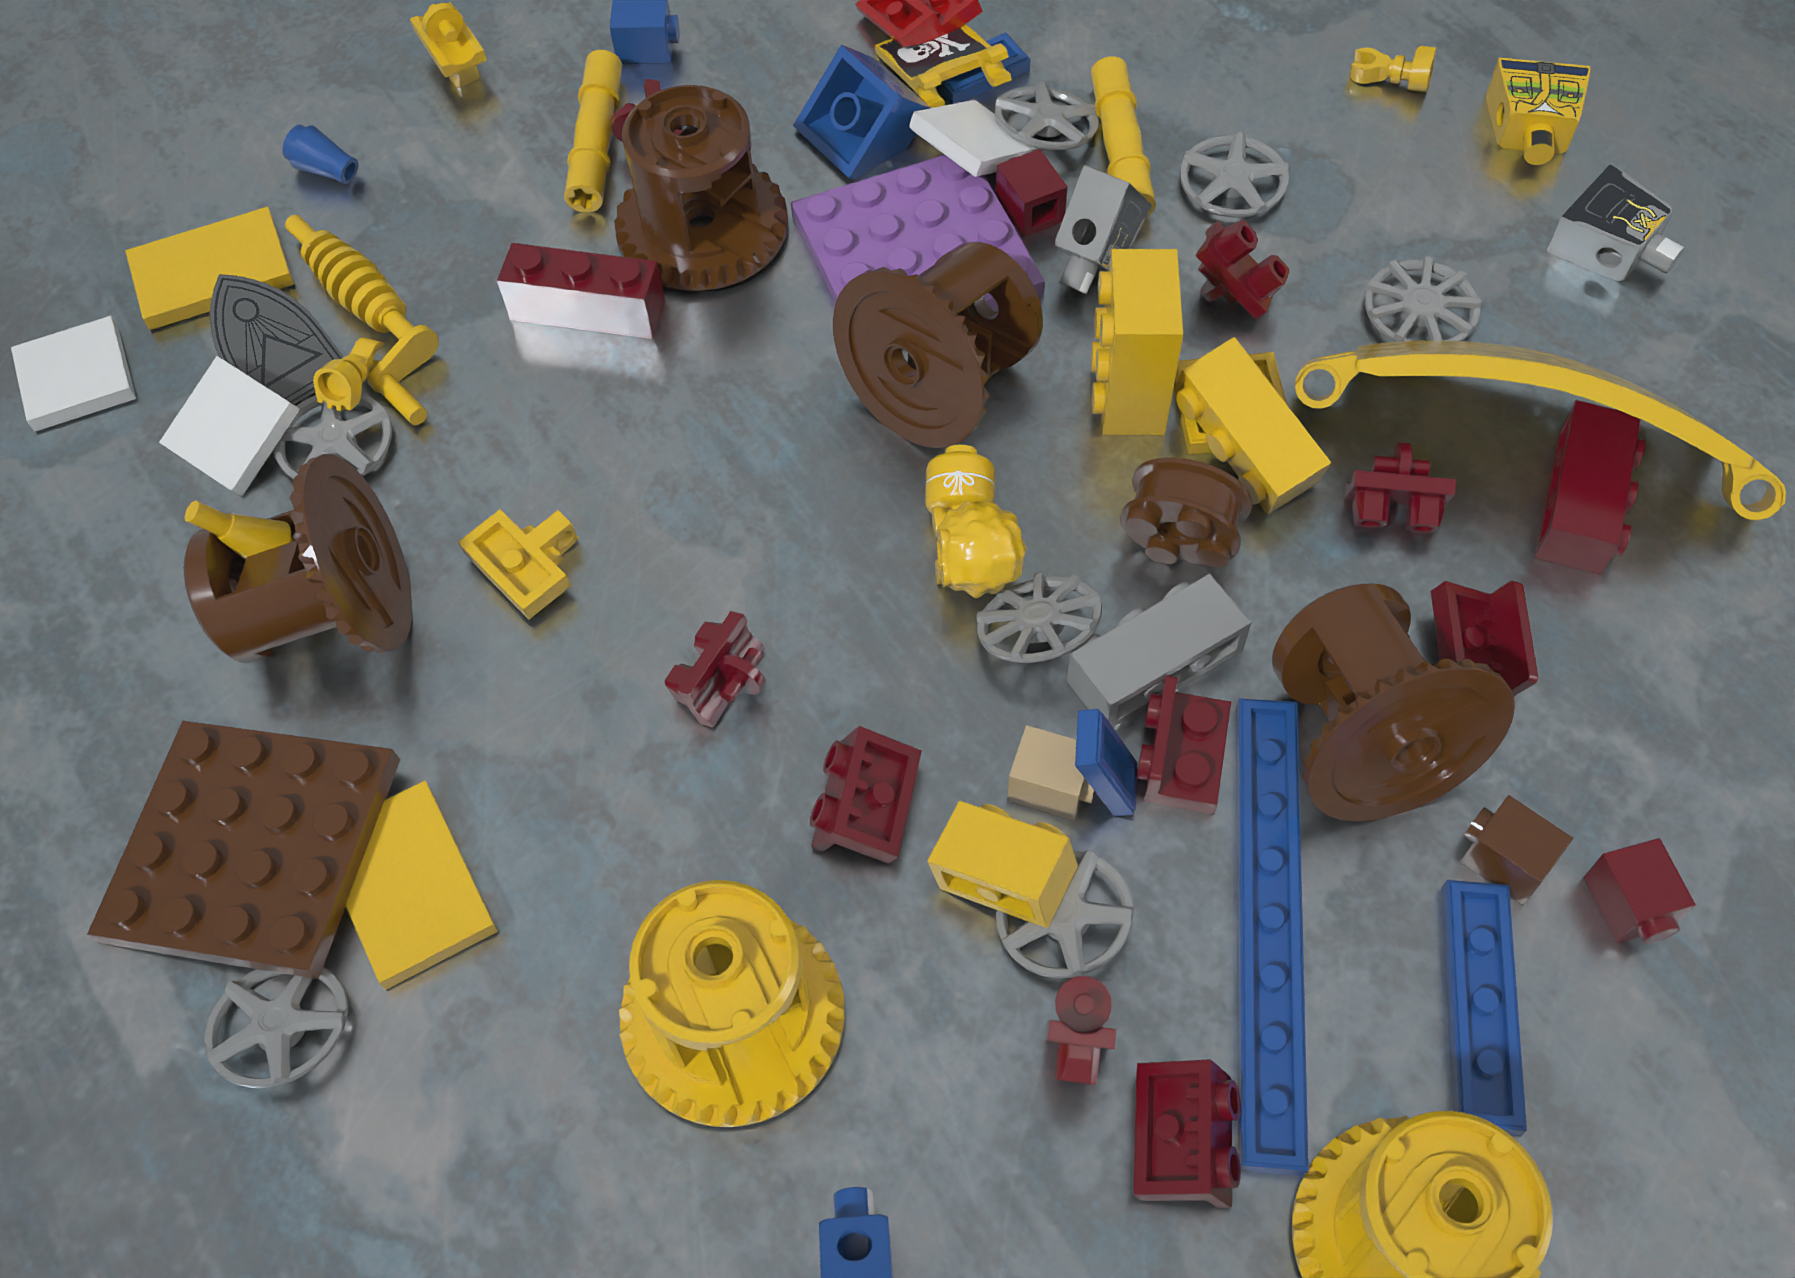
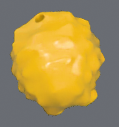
(977, 548)

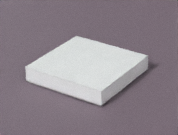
(968, 136)
(72, 373)
(229, 426)

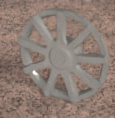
(1422, 303)
(1039, 618)

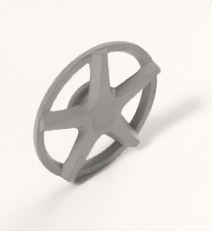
(1046, 117)
(1234, 175)
(336, 435)
(1072, 922)
(273, 1026)

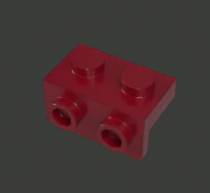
(1487, 630)

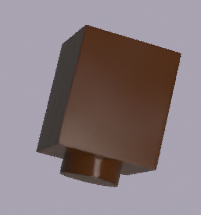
(1514, 847)

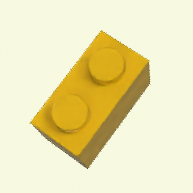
(1004, 862)

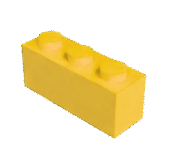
(1250, 426)

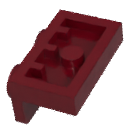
(1186, 751)
(865, 794)
(1185, 1132)

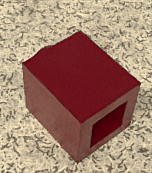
(1031, 192)
(1640, 892)

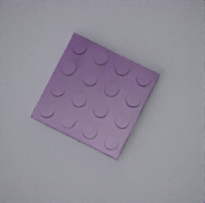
(906, 223)

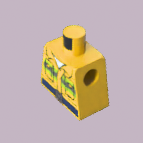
(1536, 106)

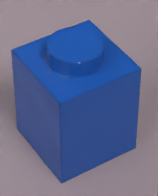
(643, 31)

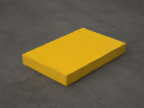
(179, 272)
(415, 891)

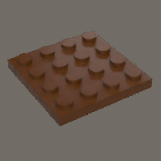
(247, 849)

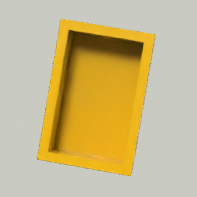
(1138, 341)

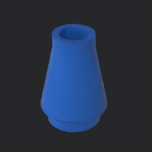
(317, 154)

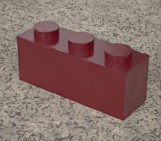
(582, 290)
(1591, 488)

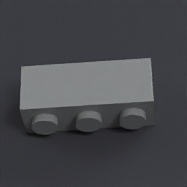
(1178, 637)

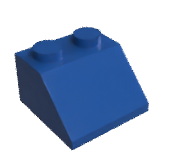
(859, 113)

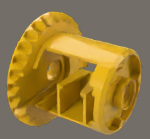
(728, 1006)
(1422, 1202)

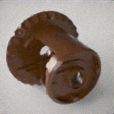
(695, 175)
(948, 336)
(335, 573)
(1395, 722)

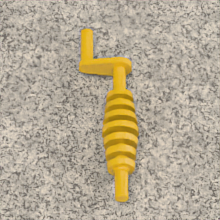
(365, 292)

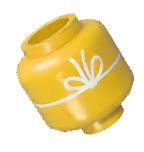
(959, 477)

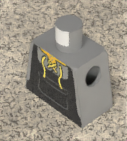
(1099, 217)
(1616, 228)

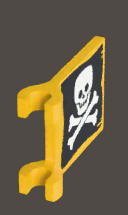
(944, 58)

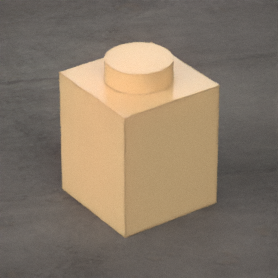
(1047, 776)

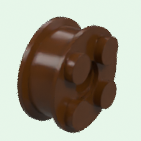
(1186, 511)

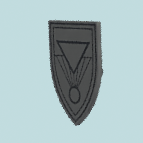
(269, 336)

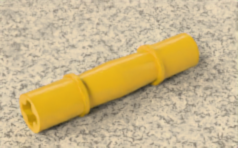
(1120, 127)
(593, 132)

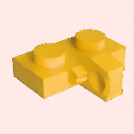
(522, 560)

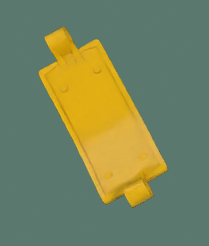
(1556, 373)

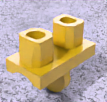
(450, 43)

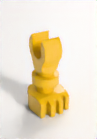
(1375, 66)
(341, 379)

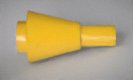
(239, 532)

